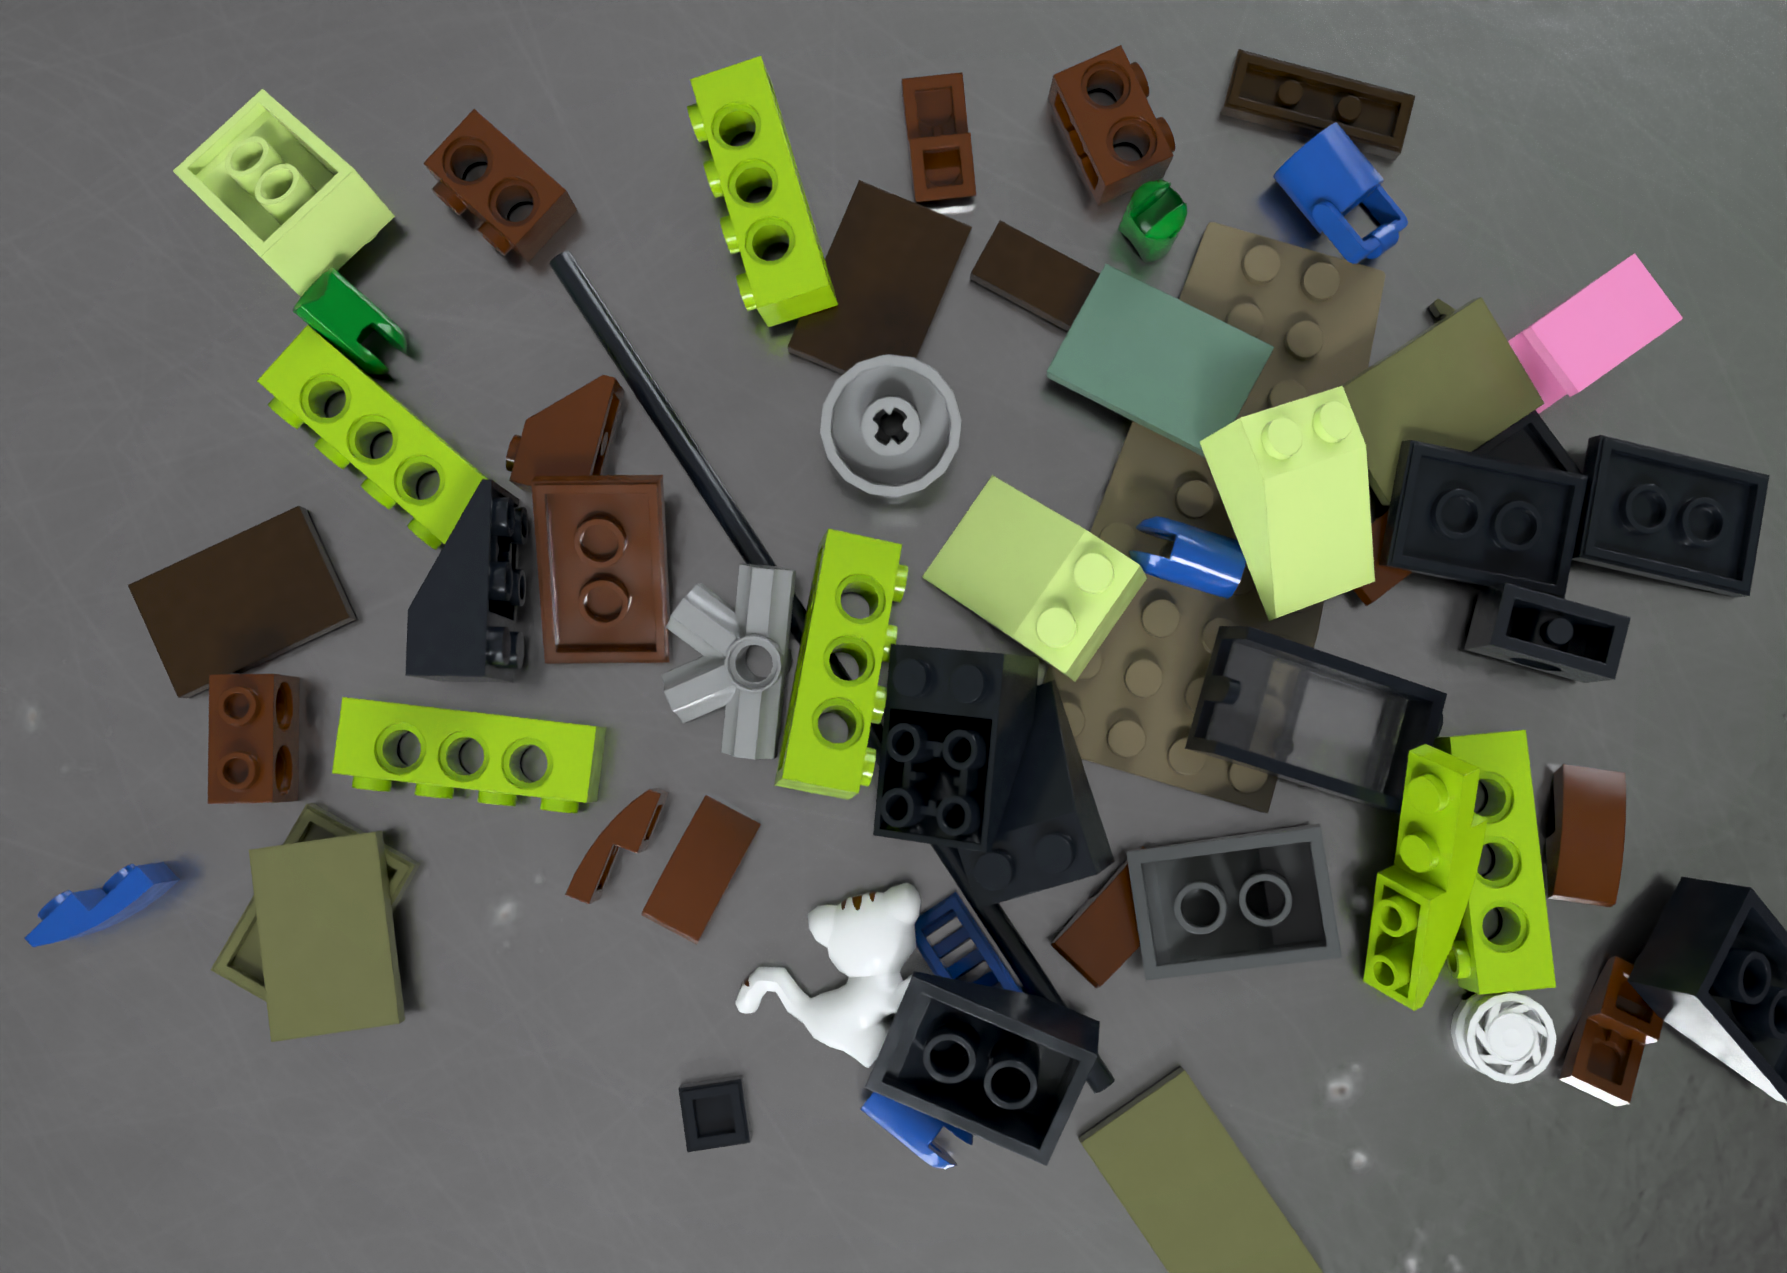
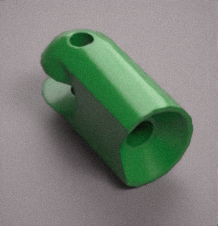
(1153, 219)
(347, 319)

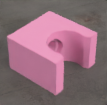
(1594, 331)

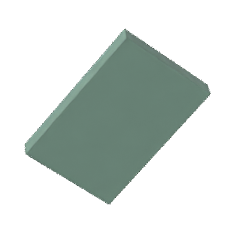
(1158, 360)

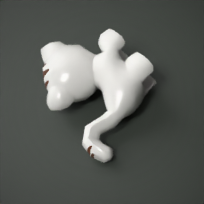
(869, 943)

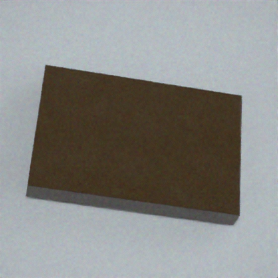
(888, 280)
(242, 601)

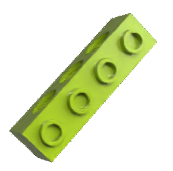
(741, 101)
(314, 371)
(372, 730)
(806, 758)
(1522, 950)

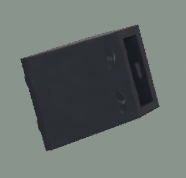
(468, 602)
(952, 743)

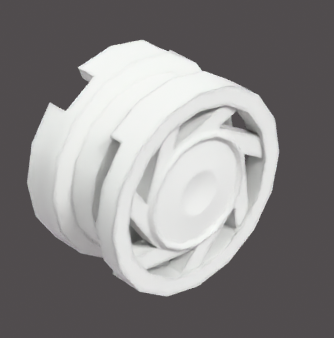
(1503, 1035)

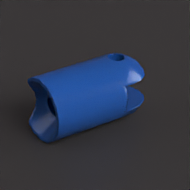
(1197, 558)
(913, 1129)

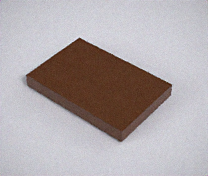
(602, 568)

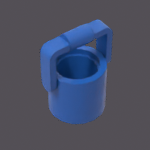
(1332, 179)

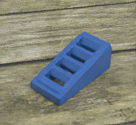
(941, 915)

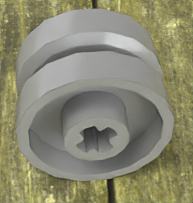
(883, 461)

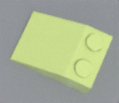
(284, 192)
(1297, 499)
(1036, 576)

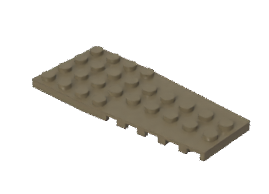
(1147, 676)

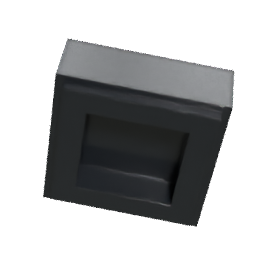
(715, 1113)

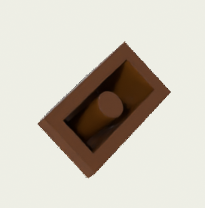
(568, 435)

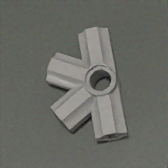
(721, 674)

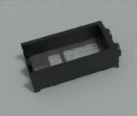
(1312, 717)

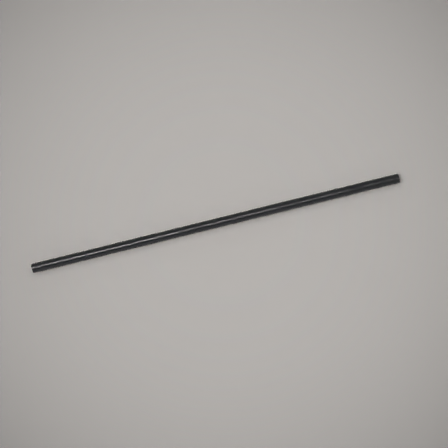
(754, 552)

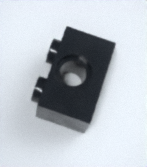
(1547, 633)

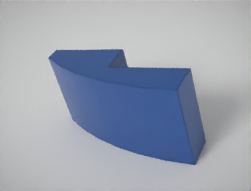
(93, 910)

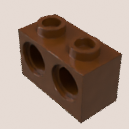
(1097, 128)
(507, 180)
(253, 738)

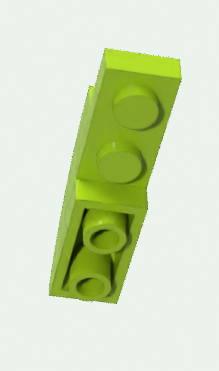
(1432, 877)

